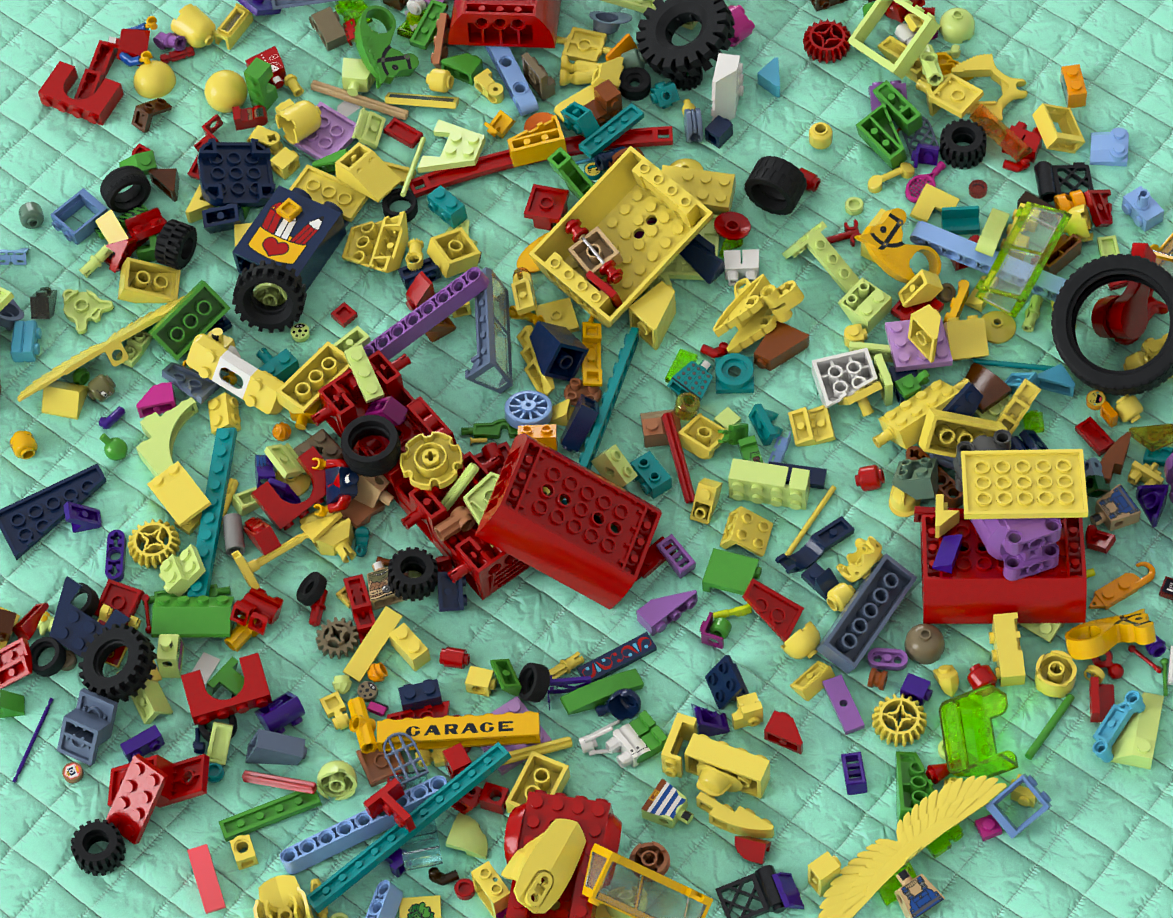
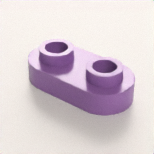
(887, 659)

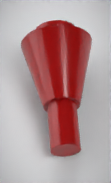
(937, 772)

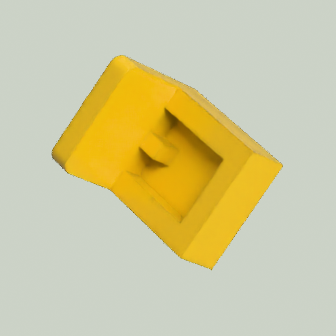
(500, 124)

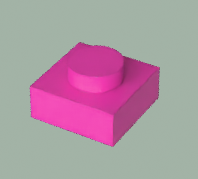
(988, 827)

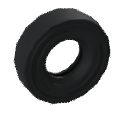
(311, 588)

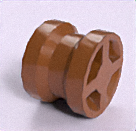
(877, 679)

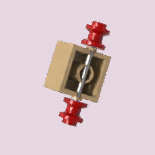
(594, 252)

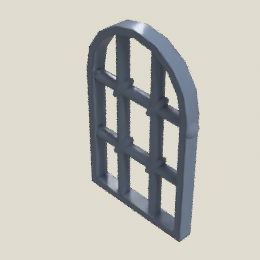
(403, 766)

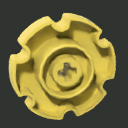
(431, 461)

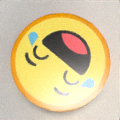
(1095, 399)

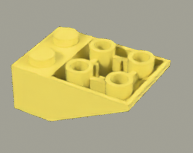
(366, 172)

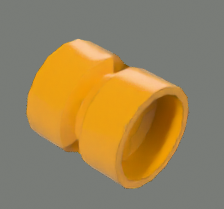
(1066, 202)

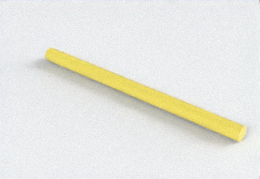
(810, 521)

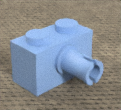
(1142, 208)

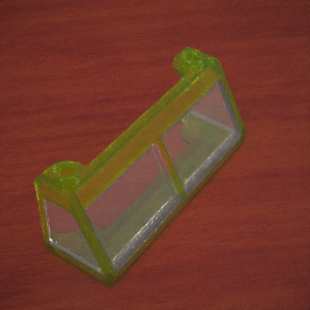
(1022, 257)

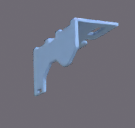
(13, 258)
(778, 453)

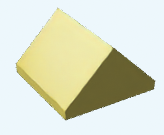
(64, 399)

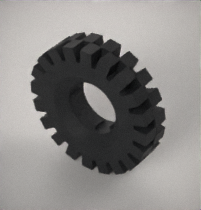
(658, 29)

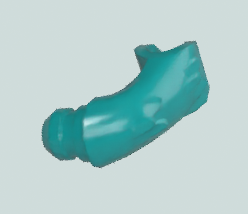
(362, 538)

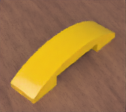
(592, 362)

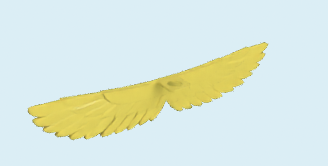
(112, 344)
(885, 858)

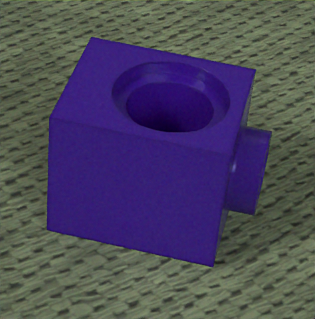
(917, 688)

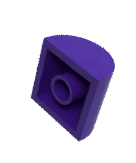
(280, 713)

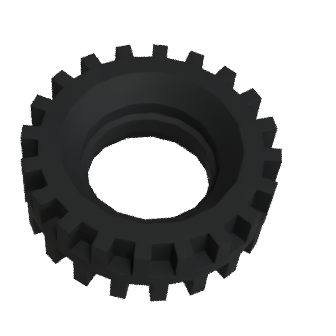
(265, 315)
(135, 670)

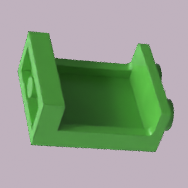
(730, 572)

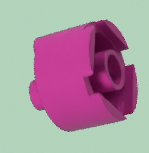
(743, 26)

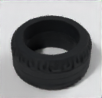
(118, 180)

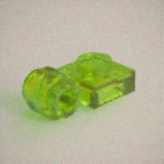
(942, 843)

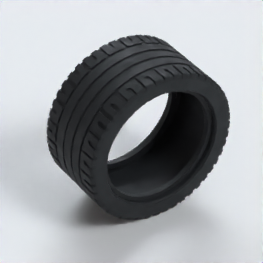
(1069, 302)

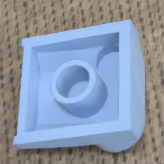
(1109, 148)

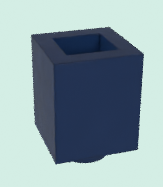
(718, 131)

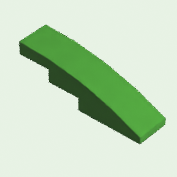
(598, 692)

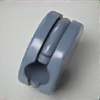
(693, 125)

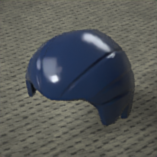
(621, 704)

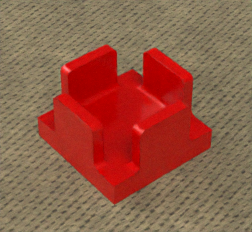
(546, 206)

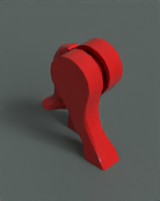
(1127, 314)

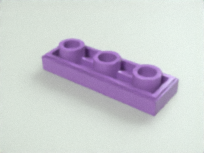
(840, 695)

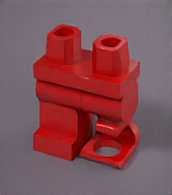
(257, 606)

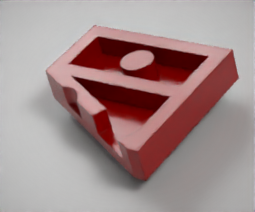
(1099, 207)

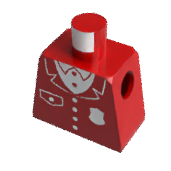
(272, 57)

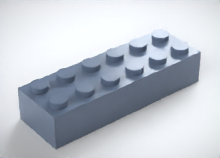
(866, 614)

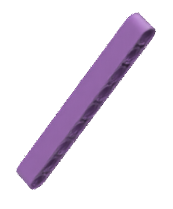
(429, 314)

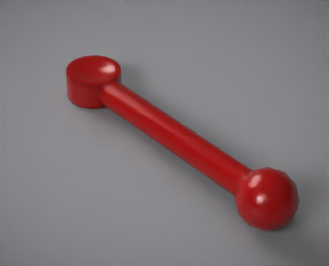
(146, 598)
(1131, 648)

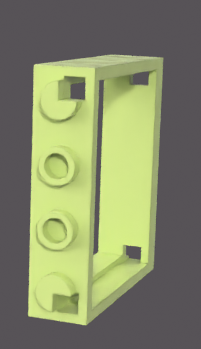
(912, 50)

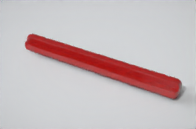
(678, 457)

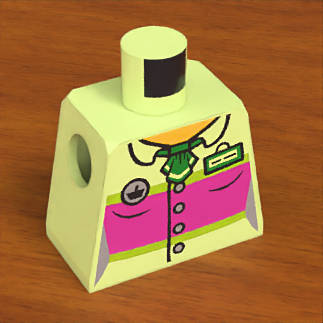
(170, 650)

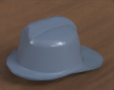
(608, 21)
(10, 314)

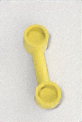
(906, 171)

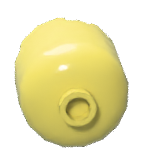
(194, 26)
(299, 121)

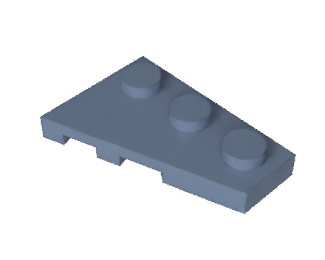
(190, 382)

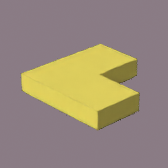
(931, 199)

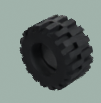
(963, 155)
(175, 244)
(412, 561)
(102, 861)

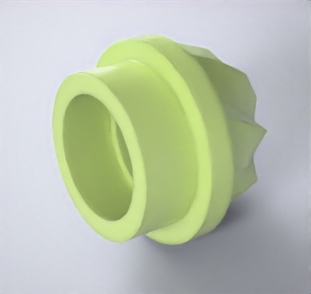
(342, 683)

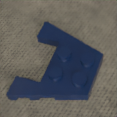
(73, 626)

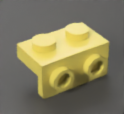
(224, 412)

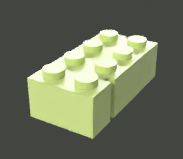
(768, 485)

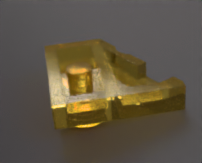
(1153, 436)

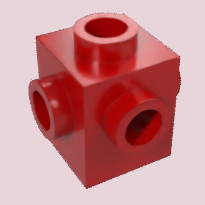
(468, 801)

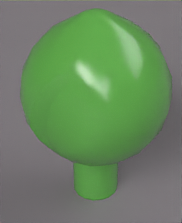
(114, 448)

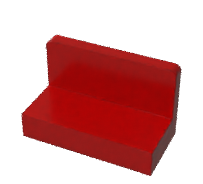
(1101, 699)

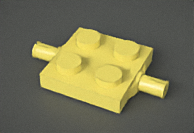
(584, 45)

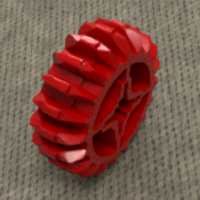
(827, 41)

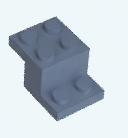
(87, 726)

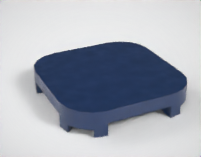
(235, 173)

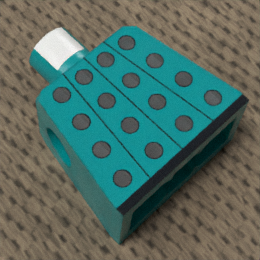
(692, 379)

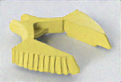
(985, 67)

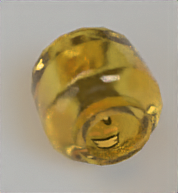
(687, 406)

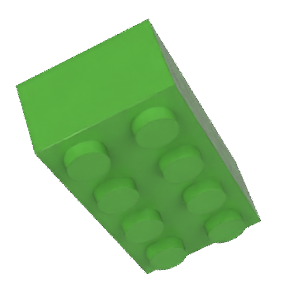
(187, 319)

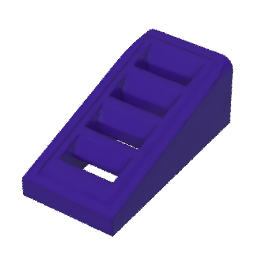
(854, 785)

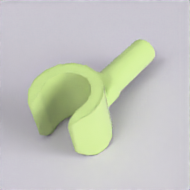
(954, 52)

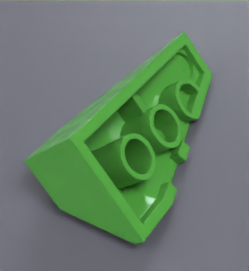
(911, 783)

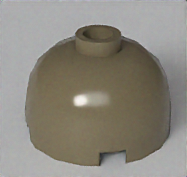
(924, 643)

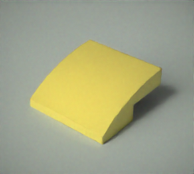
(811, 426)

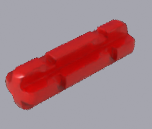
(177, 55)

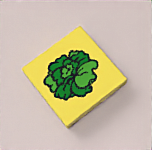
(420, 907)

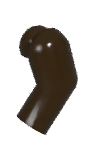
(441, 878)

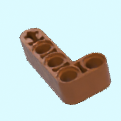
(948, 487)

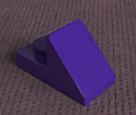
(82, 517)

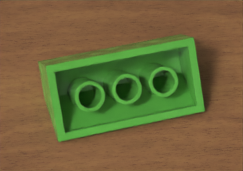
(192, 616)

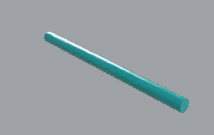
(1012, 364)

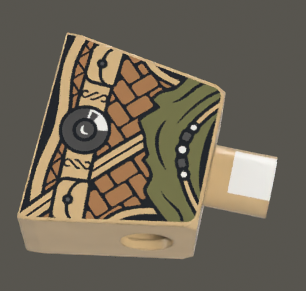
(379, 589)

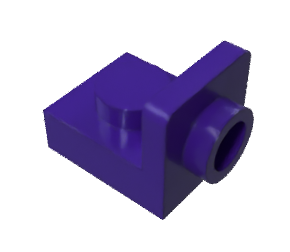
(925, 155)

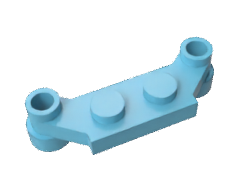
(1114, 724)

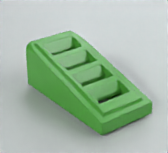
(329, 161)

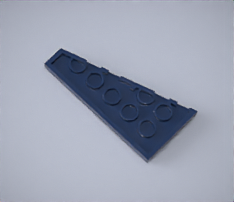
(39, 513)

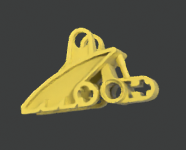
(753, 310)

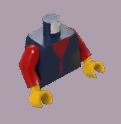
(340, 485)

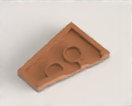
(441, 40)

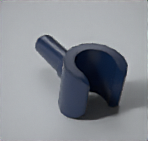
(199, 747)

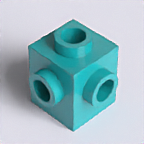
(664, 94)

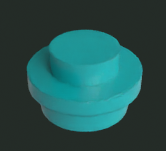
(215, 773)

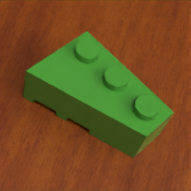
(882, 136)

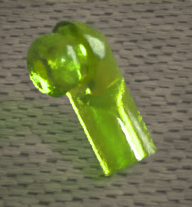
(730, 245)

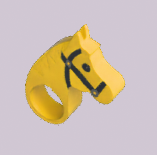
(888, 250)
(1100, 635)

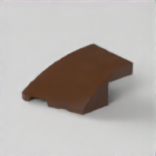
(988, 385)

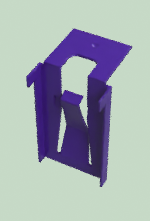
(565, 683)

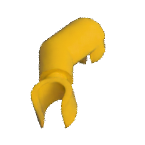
(531, 317)

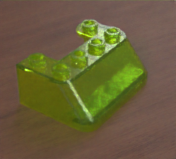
(970, 733)

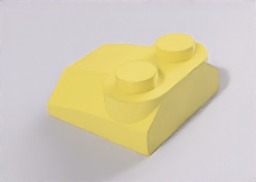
(701, 437)

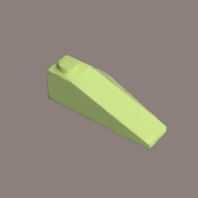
(1138, 738)

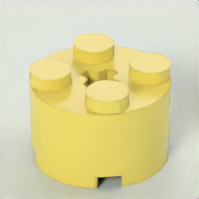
(1055, 674)

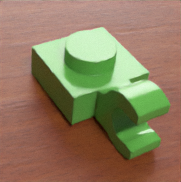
(911, 385)

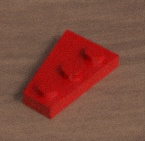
(773, 608)

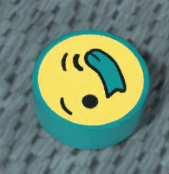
(591, 171)

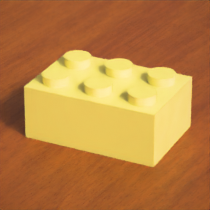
(538, 774)

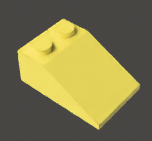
(147, 282)
(179, 494)

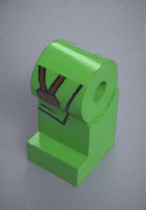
(749, 449)

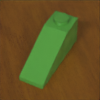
(899, 108)

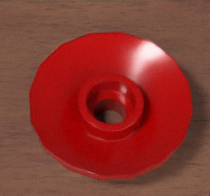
(732, 225)

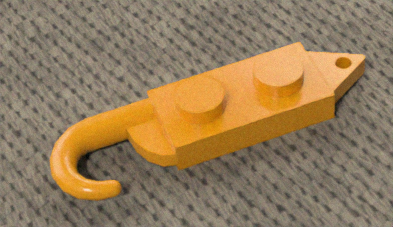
(1121, 588)

